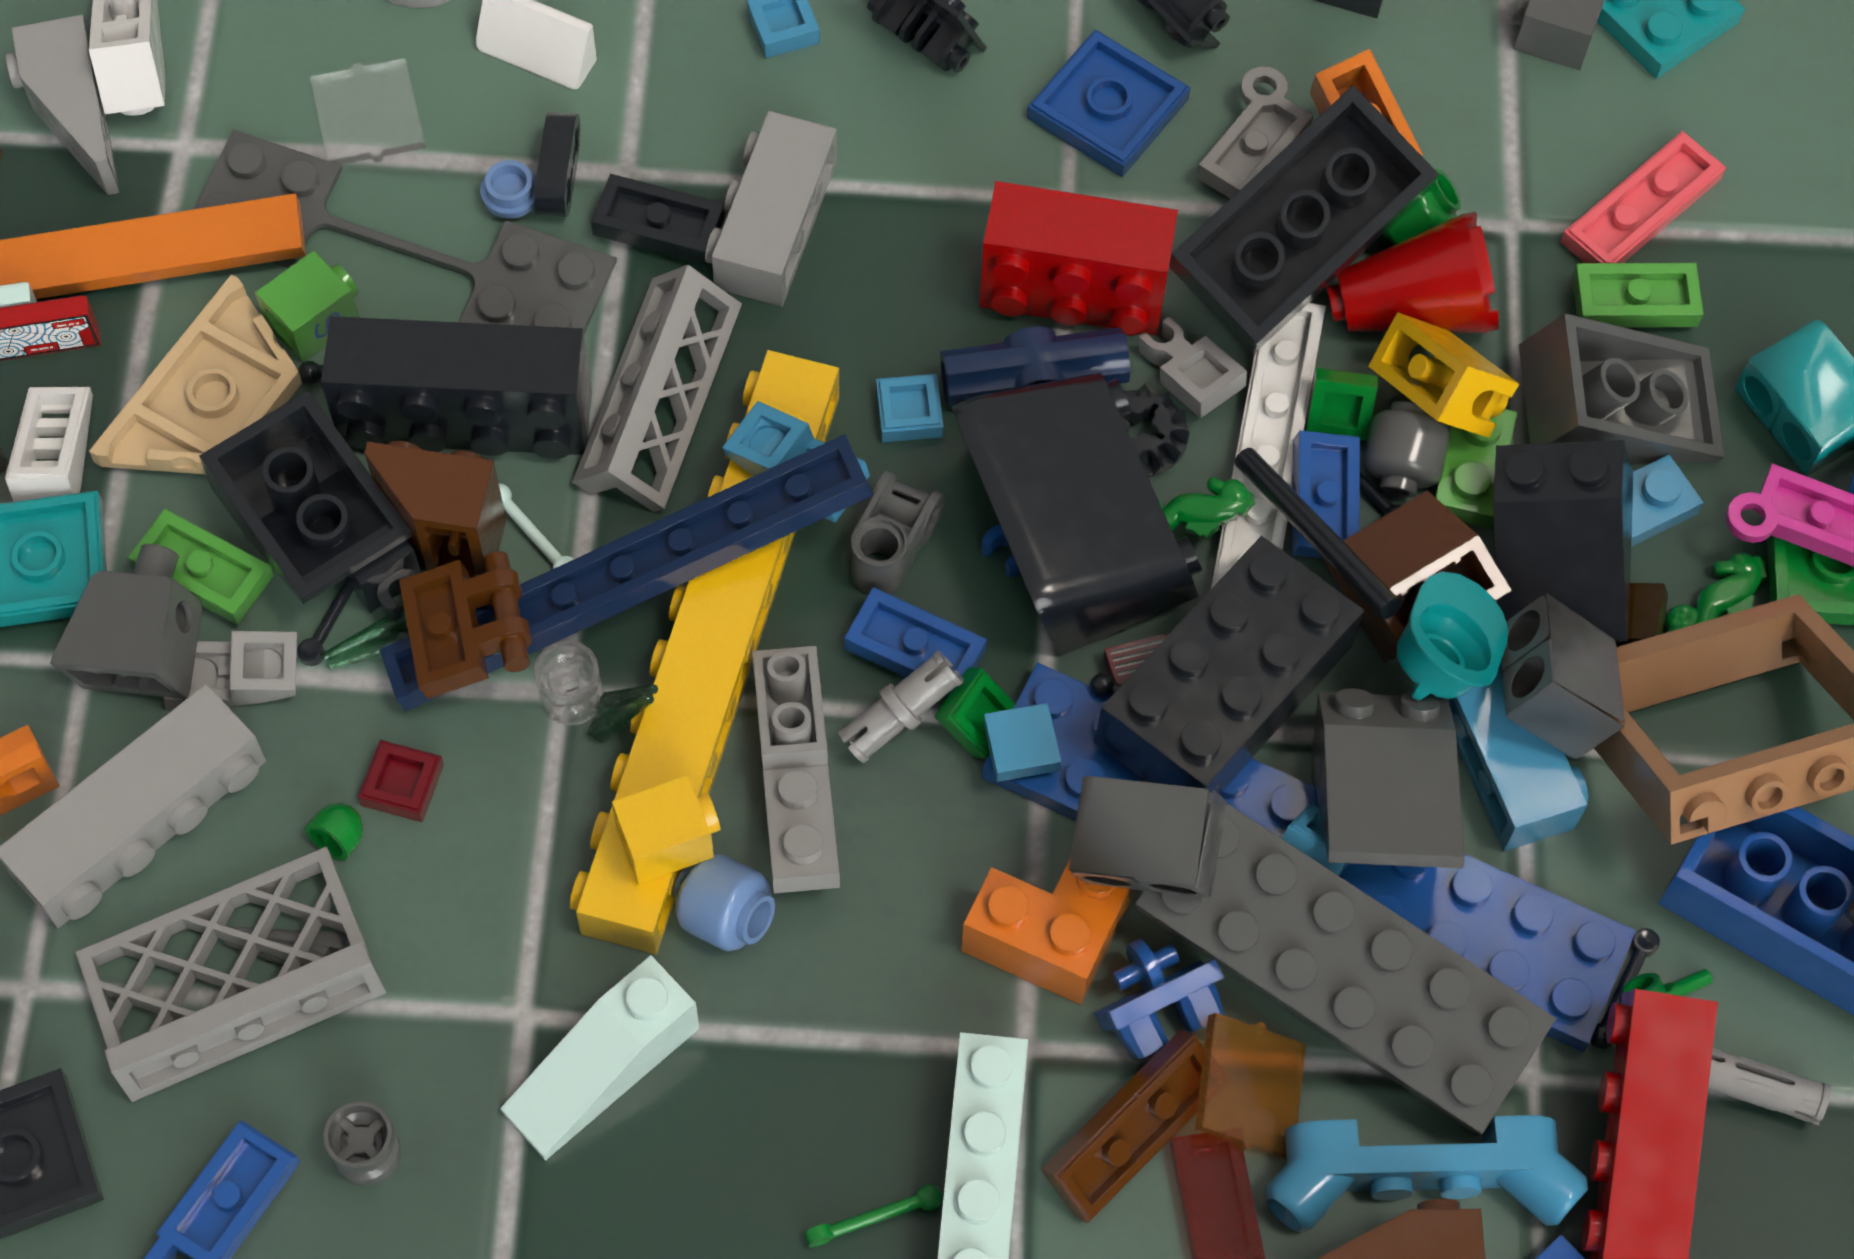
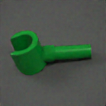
(1681, 987)

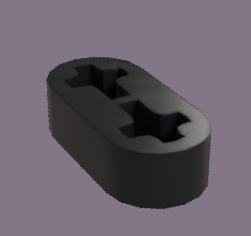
(557, 164)

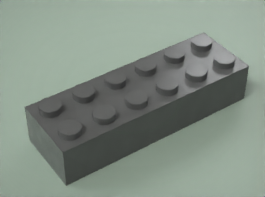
(1357, 973)

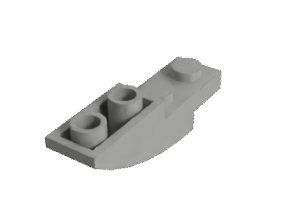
(795, 770)

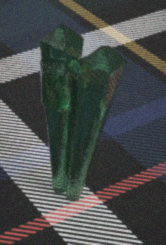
(367, 642)
(619, 708)

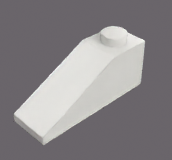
(127, 55)

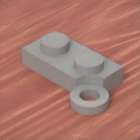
(1256, 135)

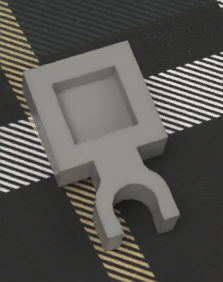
(1195, 373)

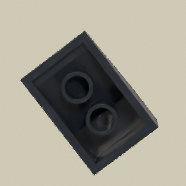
(303, 497)
(1566, 529)

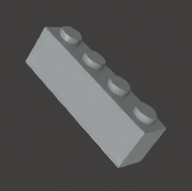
(132, 807)

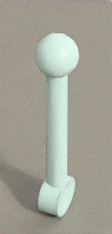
(530, 529)

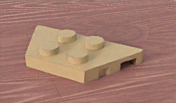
(203, 391)

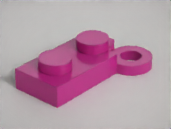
(1798, 512)

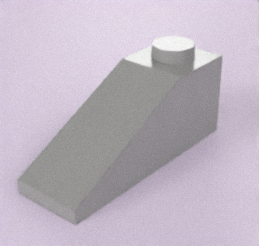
(63, 91)

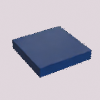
(1108, 103)

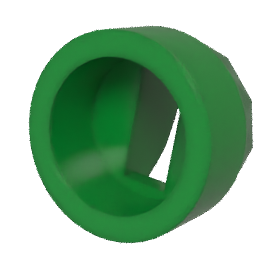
(337, 828)

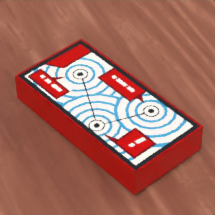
(47, 327)

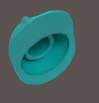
(1452, 637)

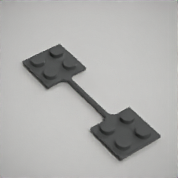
(522, 281)

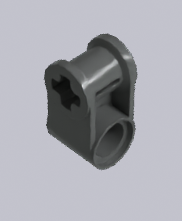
(894, 524)

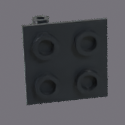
(936, 27)

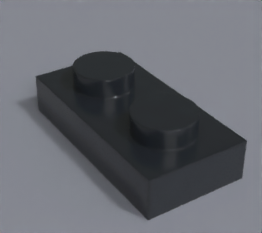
(656, 218)

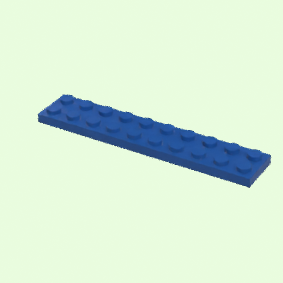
(1504, 925)

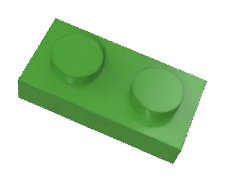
(1638, 294)
(1470, 471)
(209, 567)

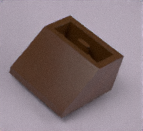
(444, 500)
(1408, 549)

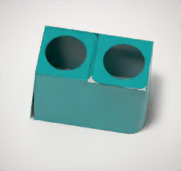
(1804, 395)

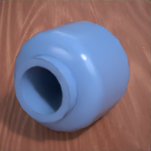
(724, 903)

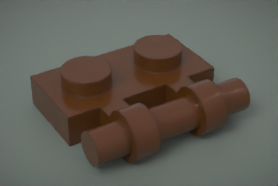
(445, 629)

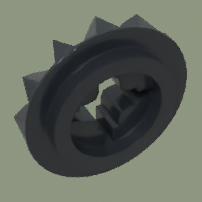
(1167, 427)

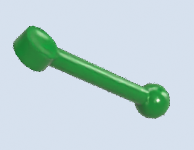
(928, 1198)

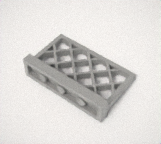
(234, 1021)

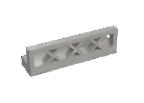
(639, 384)

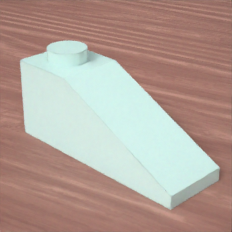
(602, 1057)

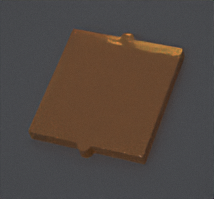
(1249, 1084)

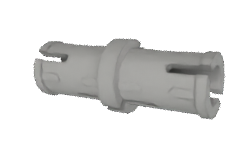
(900, 706)

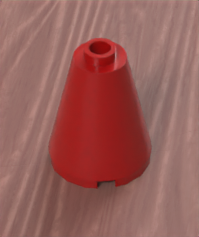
(1430, 277)

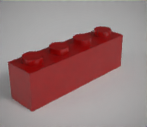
(1652, 1127)

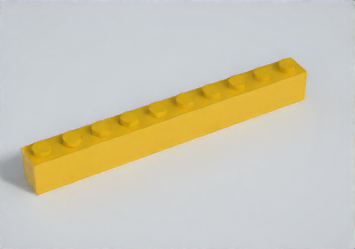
(697, 678)

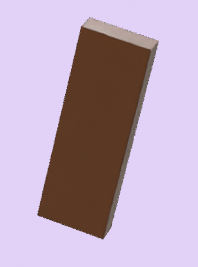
(1129, 1128)

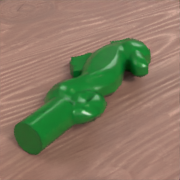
(1205, 513)
(1724, 596)

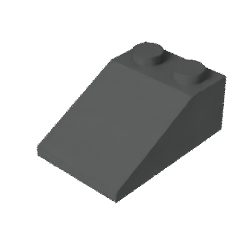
(1620, 384)
(1388, 779)

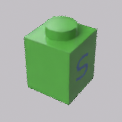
(302, 301)

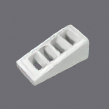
(42, 479)

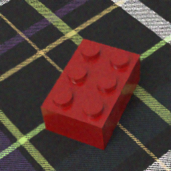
(1076, 258)

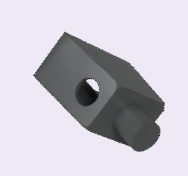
(133, 630)

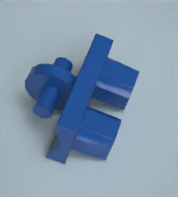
(1135, 1016)

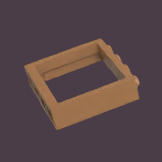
(1716, 655)

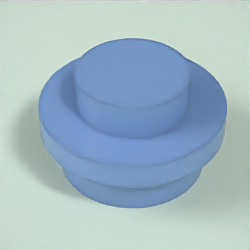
(509, 189)

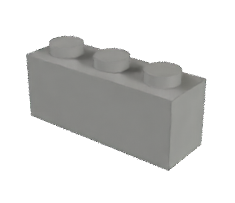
(772, 208)

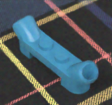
(1515, 1155)

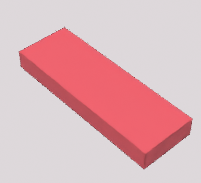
(1644, 203)

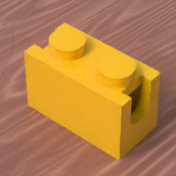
(1453, 386)

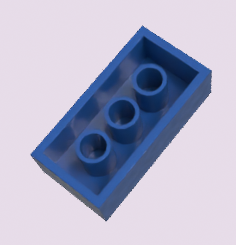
(1776, 895)

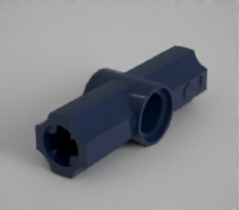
(1032, 358)

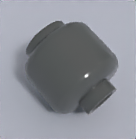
(1406, 449)

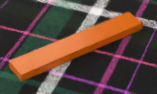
(155, 247)

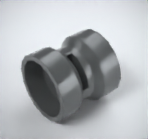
(353, 1131)

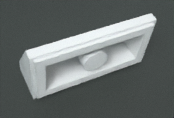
(537, 40)

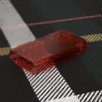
(1216, 1198)

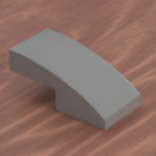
(247, 670)

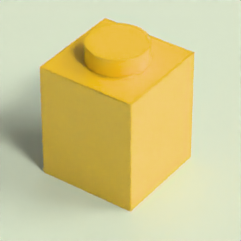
(666, 828)

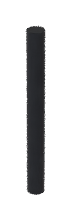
(1318, 533)

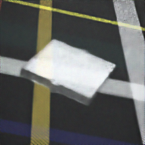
(367, 112)

